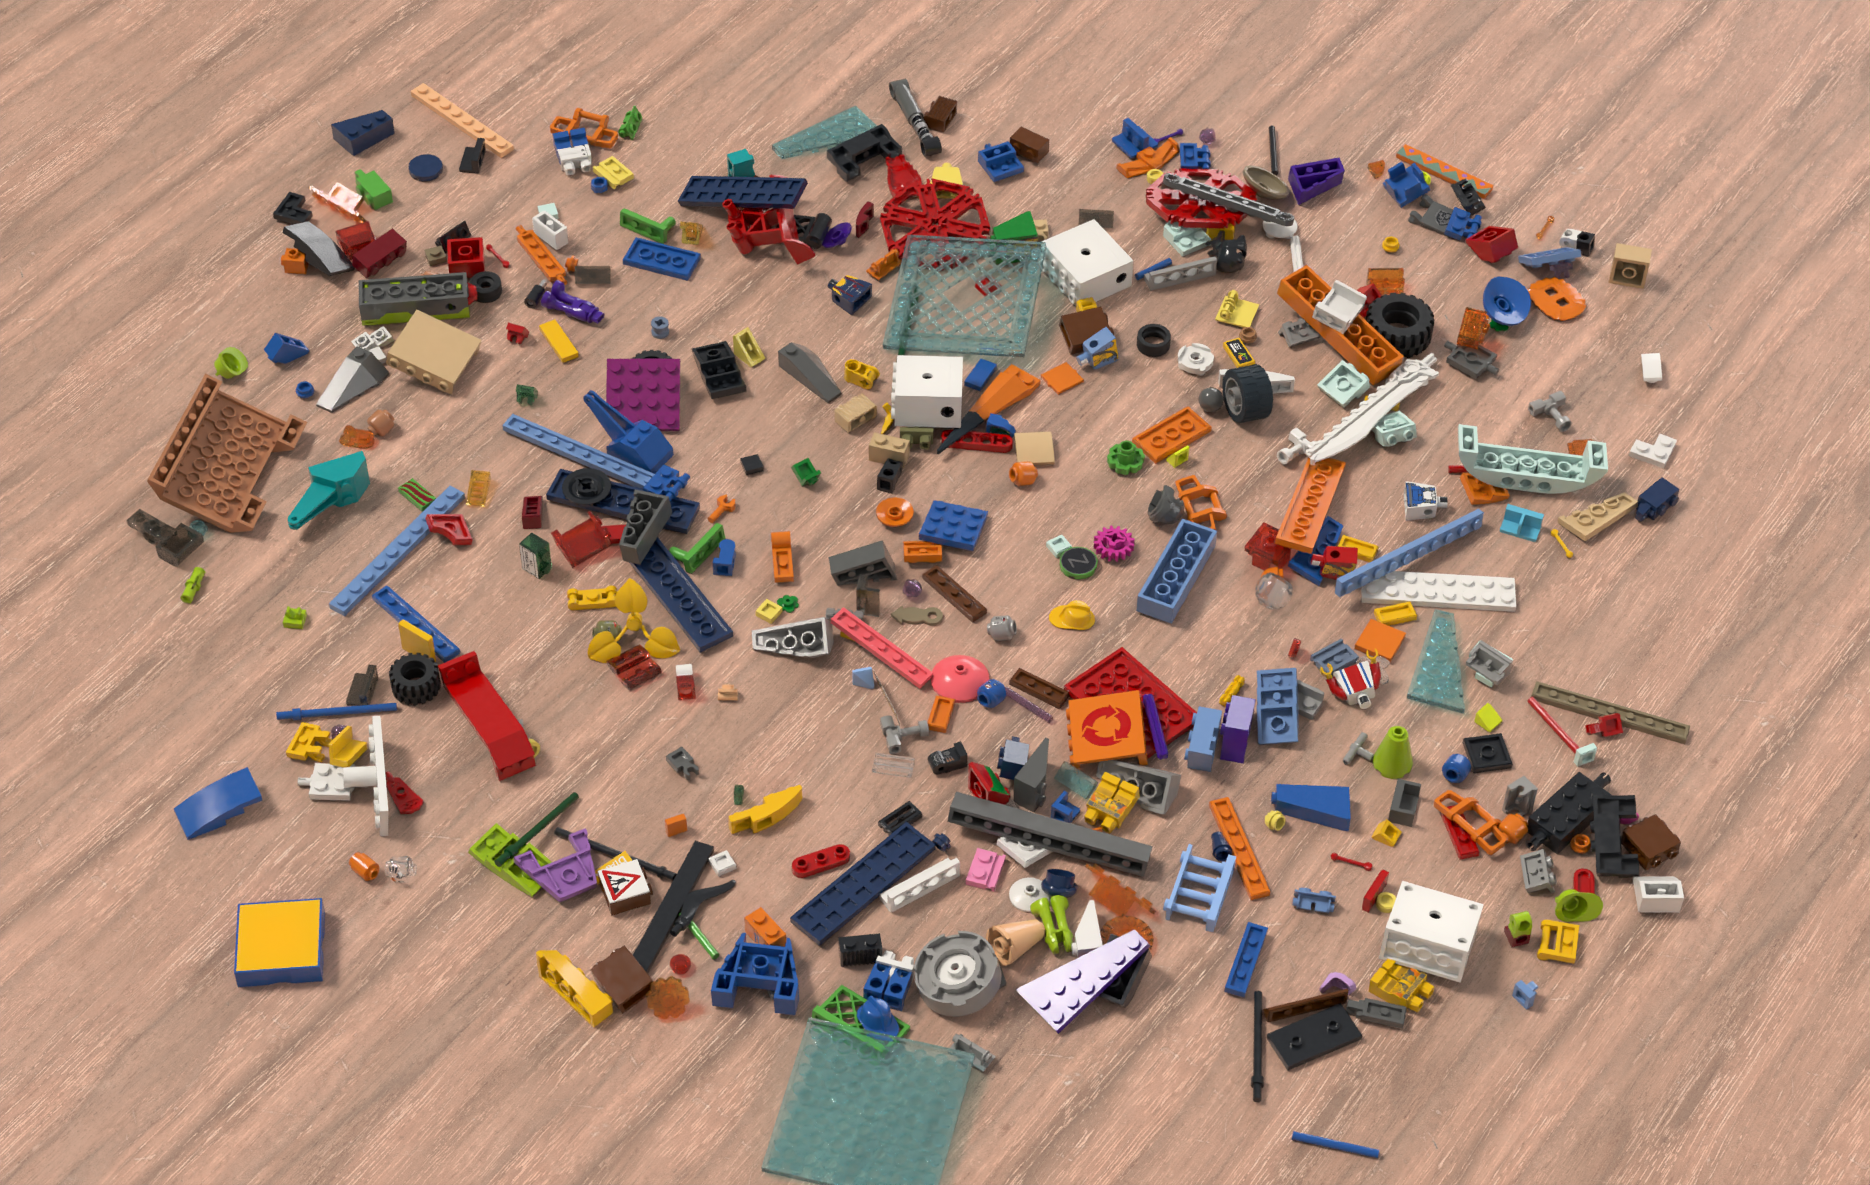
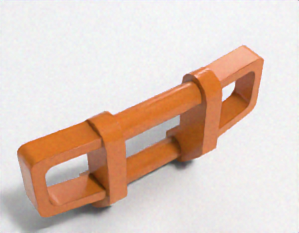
(574, 123)
(1216, 513)
(1471, 803)

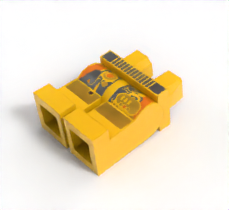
(1111, 802)
(1400, 985)

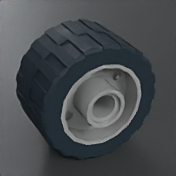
(1247, 393)

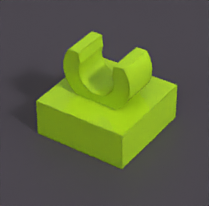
(294, 618)

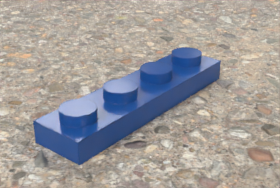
(1246, 959)

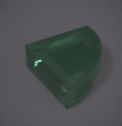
(738, 794)

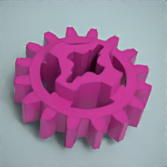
(1114, 543)

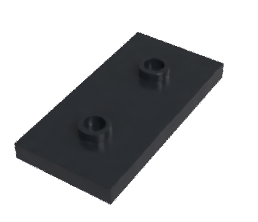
(1314, 1036)

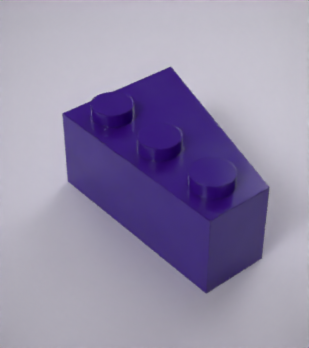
(1315, 178)
(1236, 728)

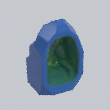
(998, 425)

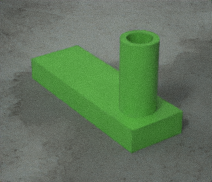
(646, 226)
(700, 550)

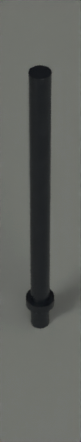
(660, 871)

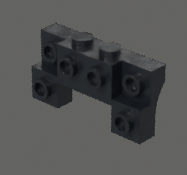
(862, 148)
(1607, 830)

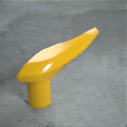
(888, 421)

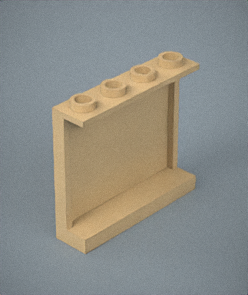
(433, 351)

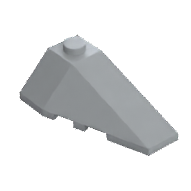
(801, 638)
(1156, 786)

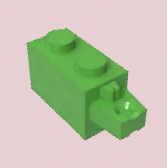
(373, 189)

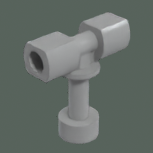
(1550, 408)
(895, 734)

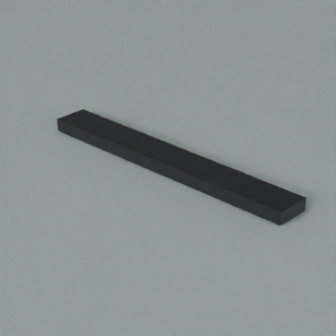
(672, 904)

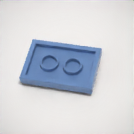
(1550, 256)

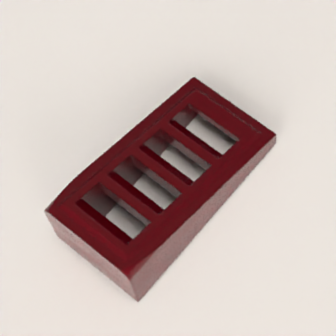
(532, 513)

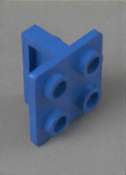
(1133, 139)

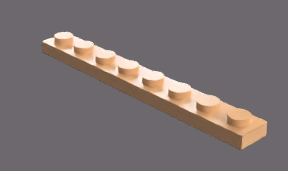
(461, 120)

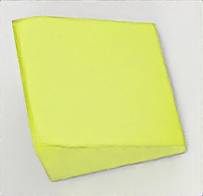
(1179, 457)
(1487, 718)

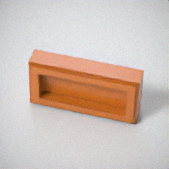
(941, 714)

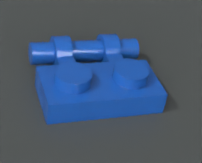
(1189, 156)
(1458, 221)
(664, 479)

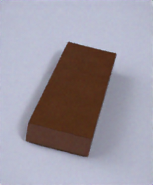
(1039, 688)

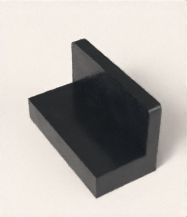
(473, 157)

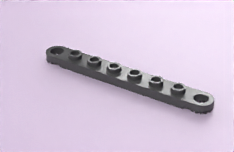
(1228, 199)

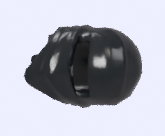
(1225, 250)

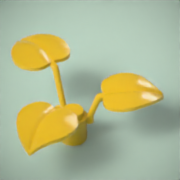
(633, 599)

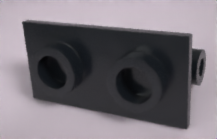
(458, 232)

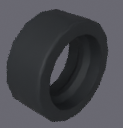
(1154, 330)

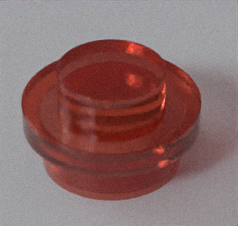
(680, 964)

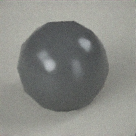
(1211, 399)

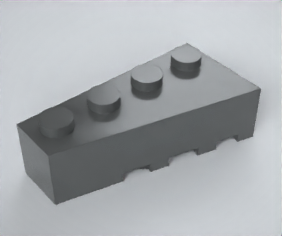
(644, 523)

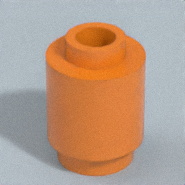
(364, 866)

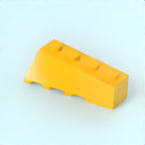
(573, 986)

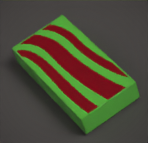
(416, 494)

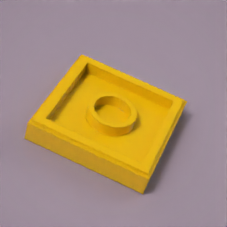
(416, 640)

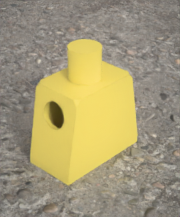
(948, 174)

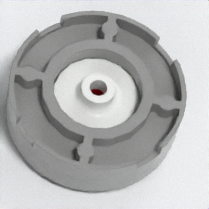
(957, 973)

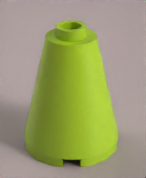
(1394, 754)

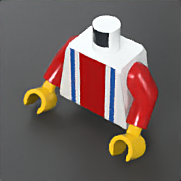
(1356, 682)

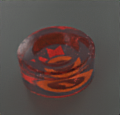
(1294, 648)

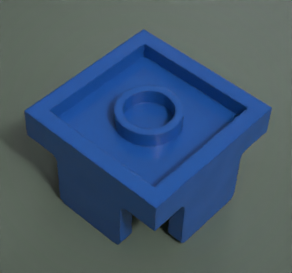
(1405, 184)

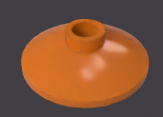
(894, 512)

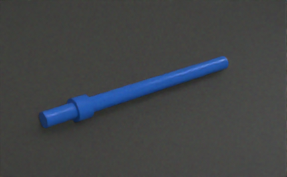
(298, 714)

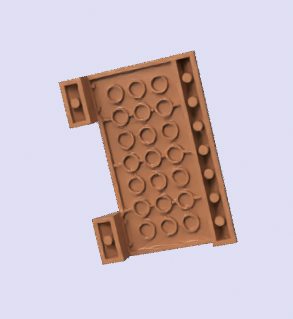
(219, 457)

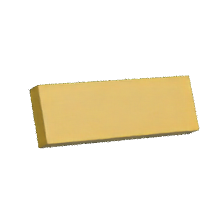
(558, 341)

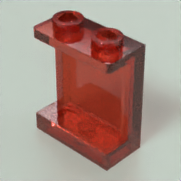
(583, 540)

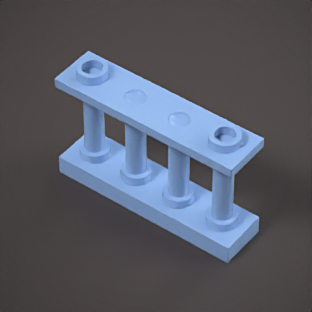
(1215, 900)

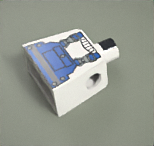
(1421, 501)

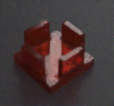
(1264, 550)

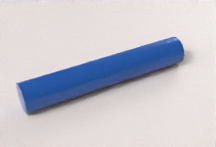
(1158, 266)

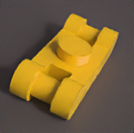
(591, 598)

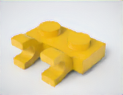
(304, 740)

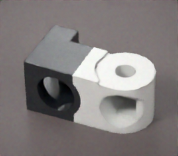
(1578, 240)

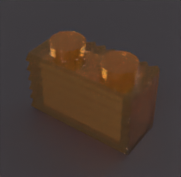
(1471, 328)

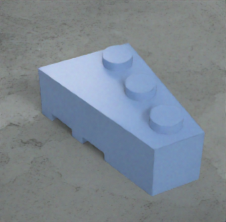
(1203, 738)

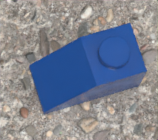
(285, 349)

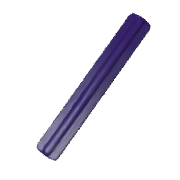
(1155, 726)

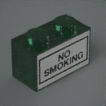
(535, 555)

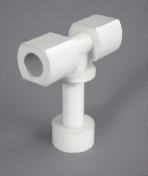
(1300, 445)

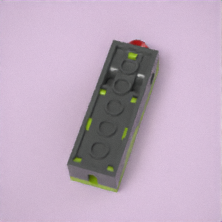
(399, 297)

